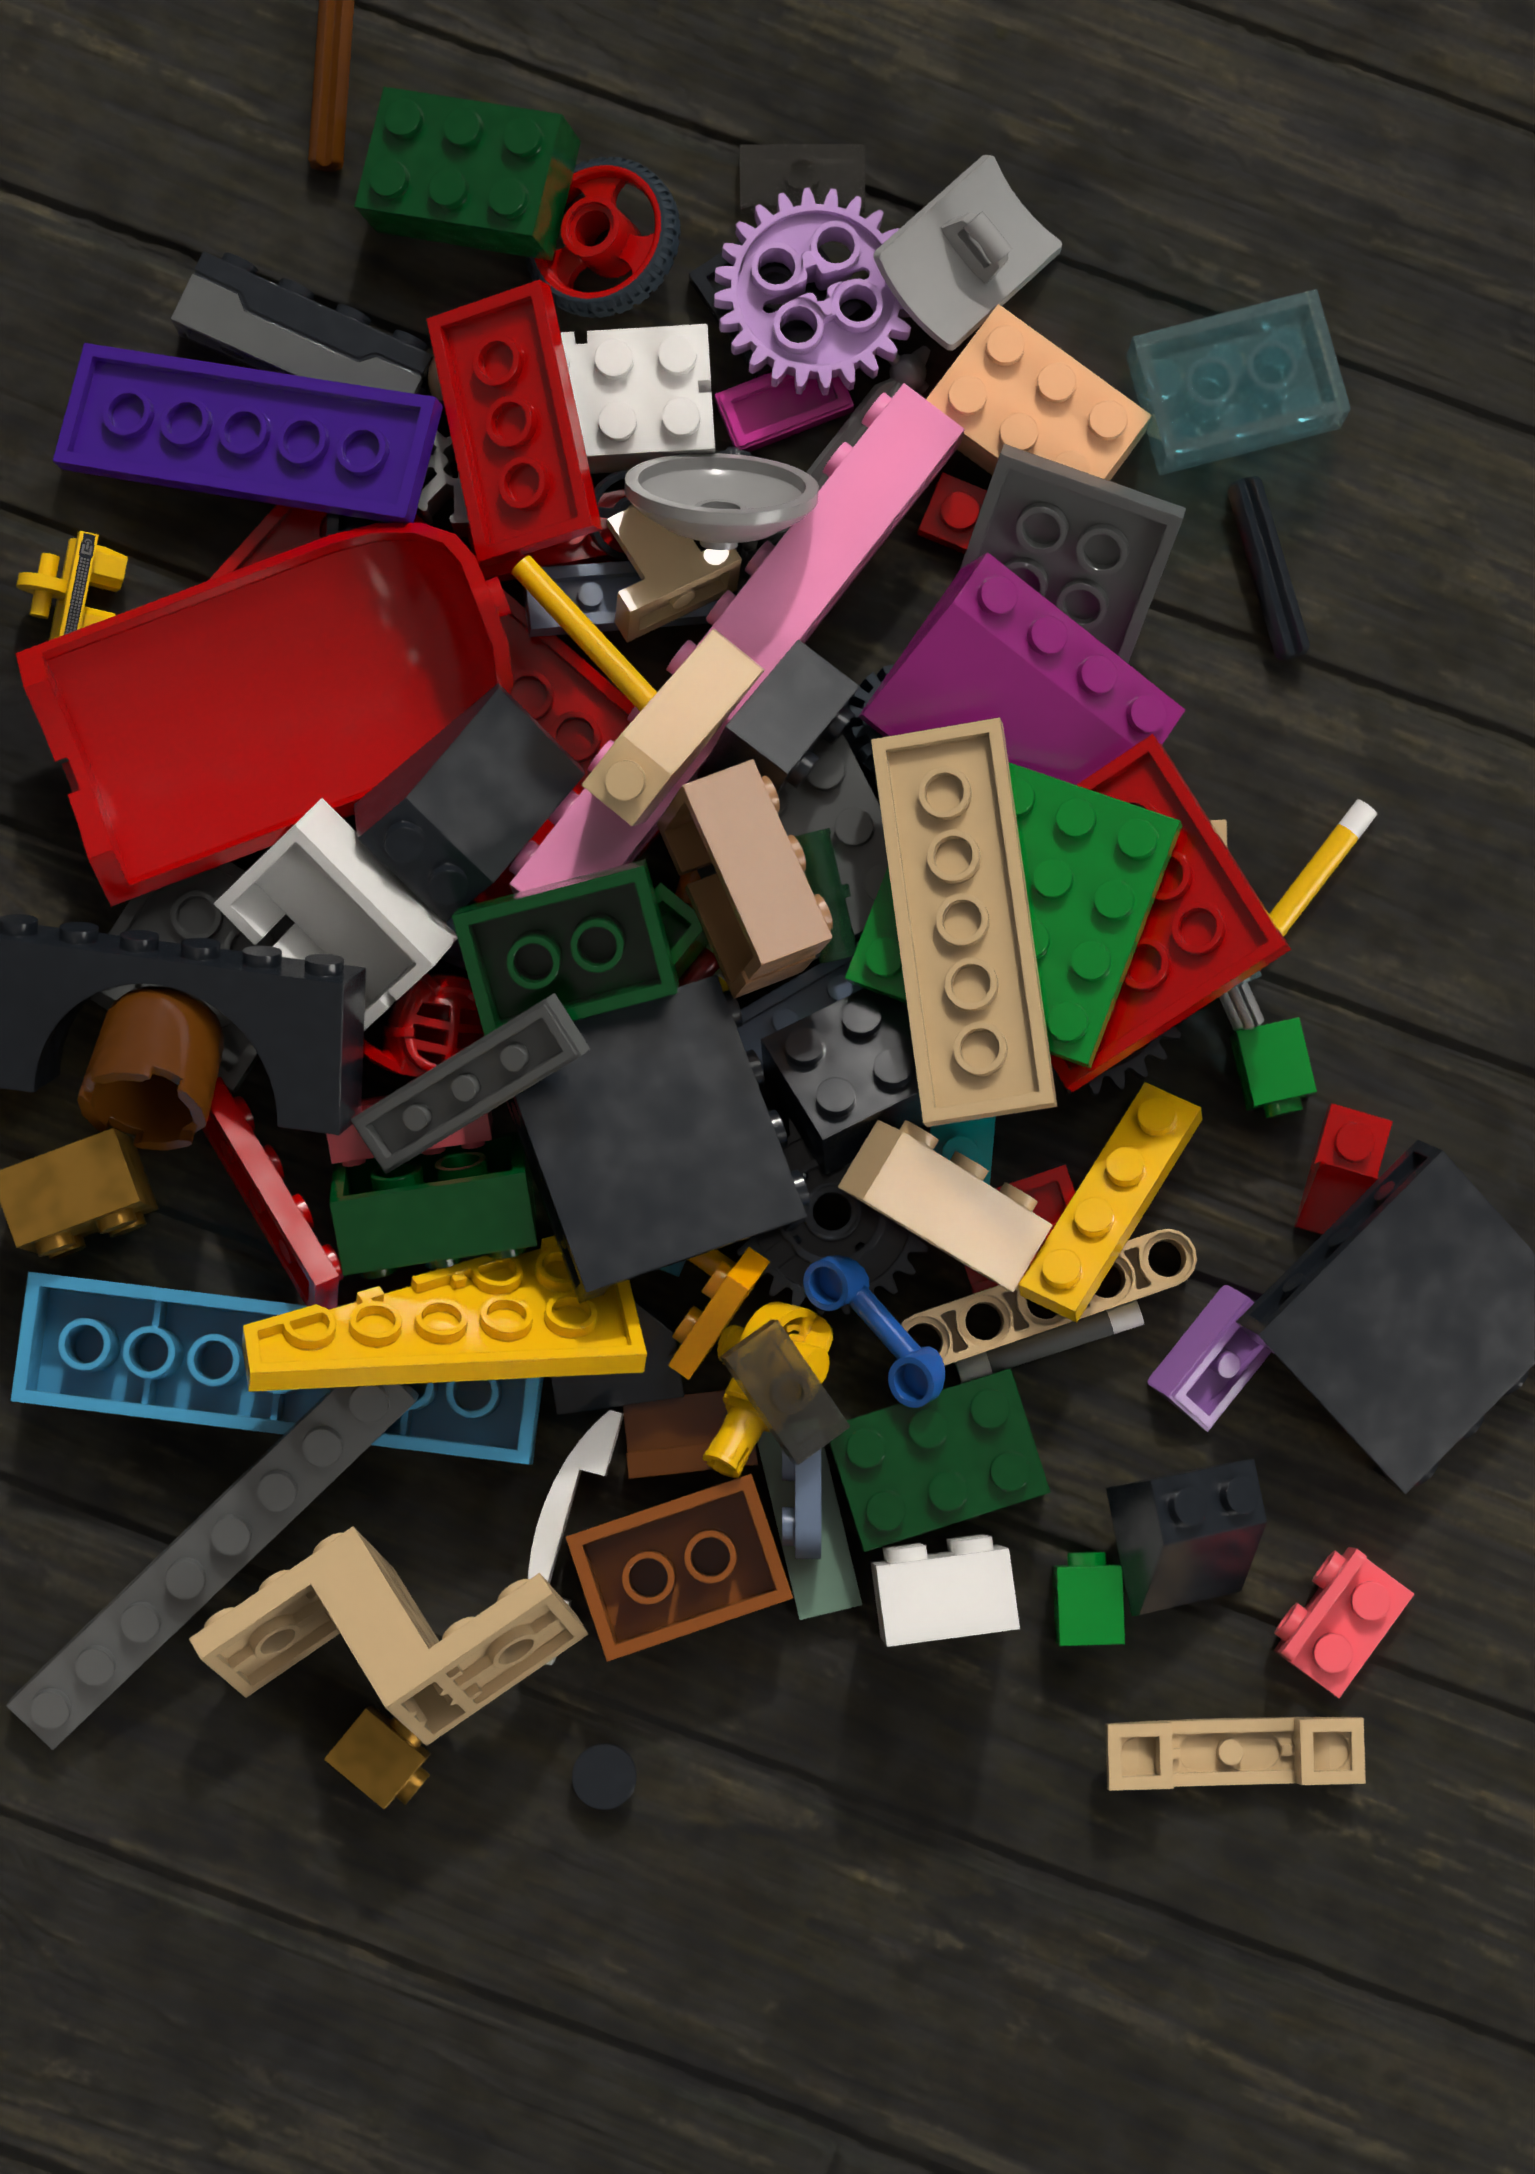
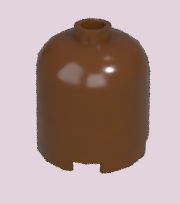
(154, 1068)

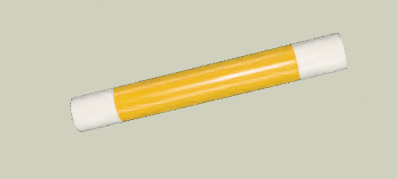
(1322, 865)

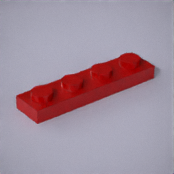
(282, 1217)

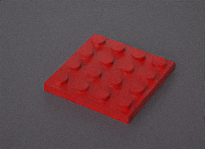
(1203, 925)

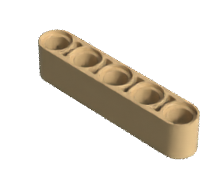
(1019, 1323)

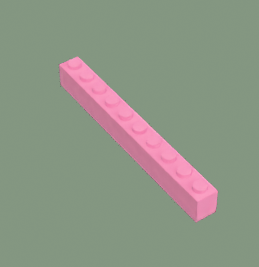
(781, 602)

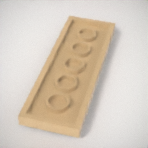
(963, 923)

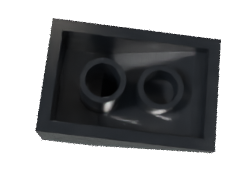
(466, 802)

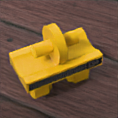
(84, 566)

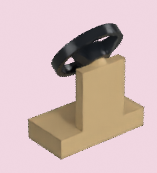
(671, 567)

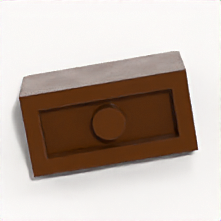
(673, 1434)

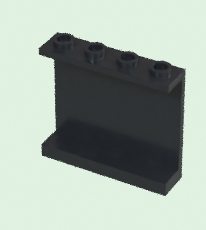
(657, 1141)
(1407, 1315)

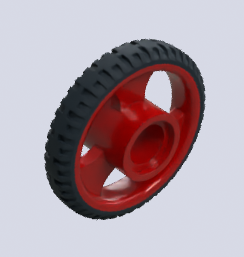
(623, 247)

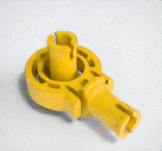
(742, 1423)

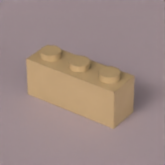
(947, 1202)

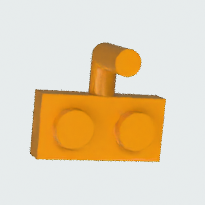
(728, 1289)

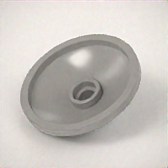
(721, 496)

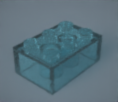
(1238, 382)

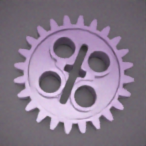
(794, 240)

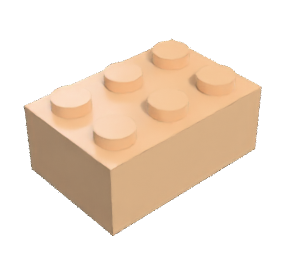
(1036, 398)

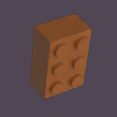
(679, 1567)

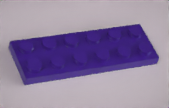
(248, 434)

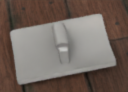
(965, 254)

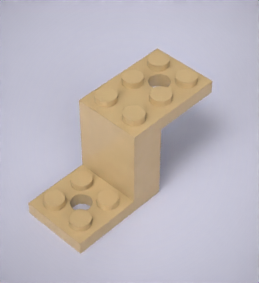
(359, 1594)

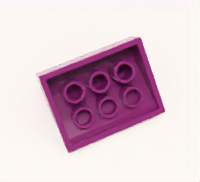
(1018, 658)

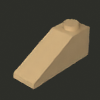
(672, 729)

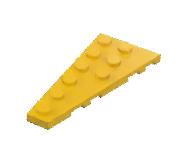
(452, 1326)

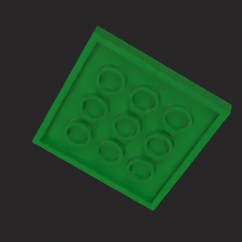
(1089, 892)

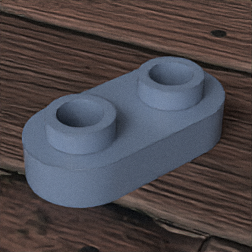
(803, 1522)

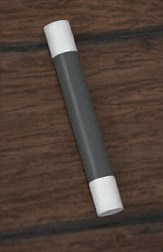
(1051, 1341)

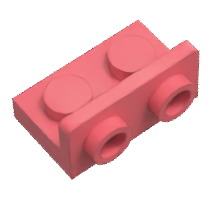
(1341, 1620)

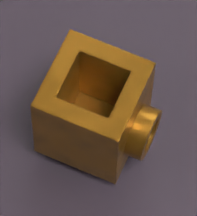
(380, 1758)

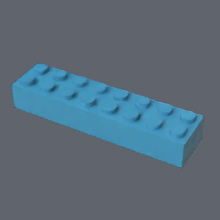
(184, 1362)

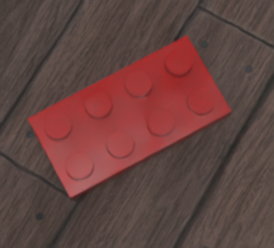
(514, 423)

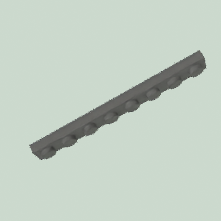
(206, 1556)

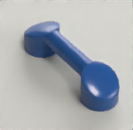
(839, 1281)

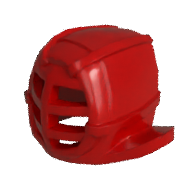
(427, 1025)

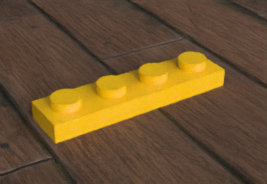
(1110, 1202)

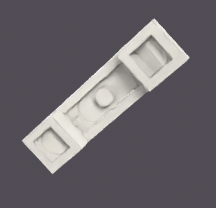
(590, 1454)

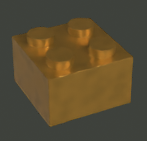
(76, 1193)

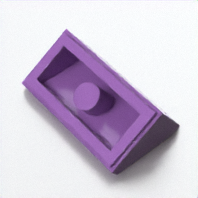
(1210, 1360)

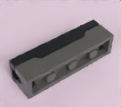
(290, 333)

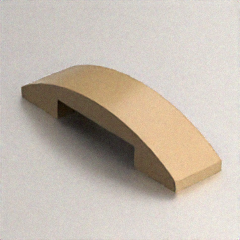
(1235, 1752)

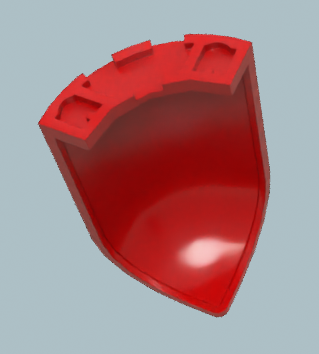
(260, 693)

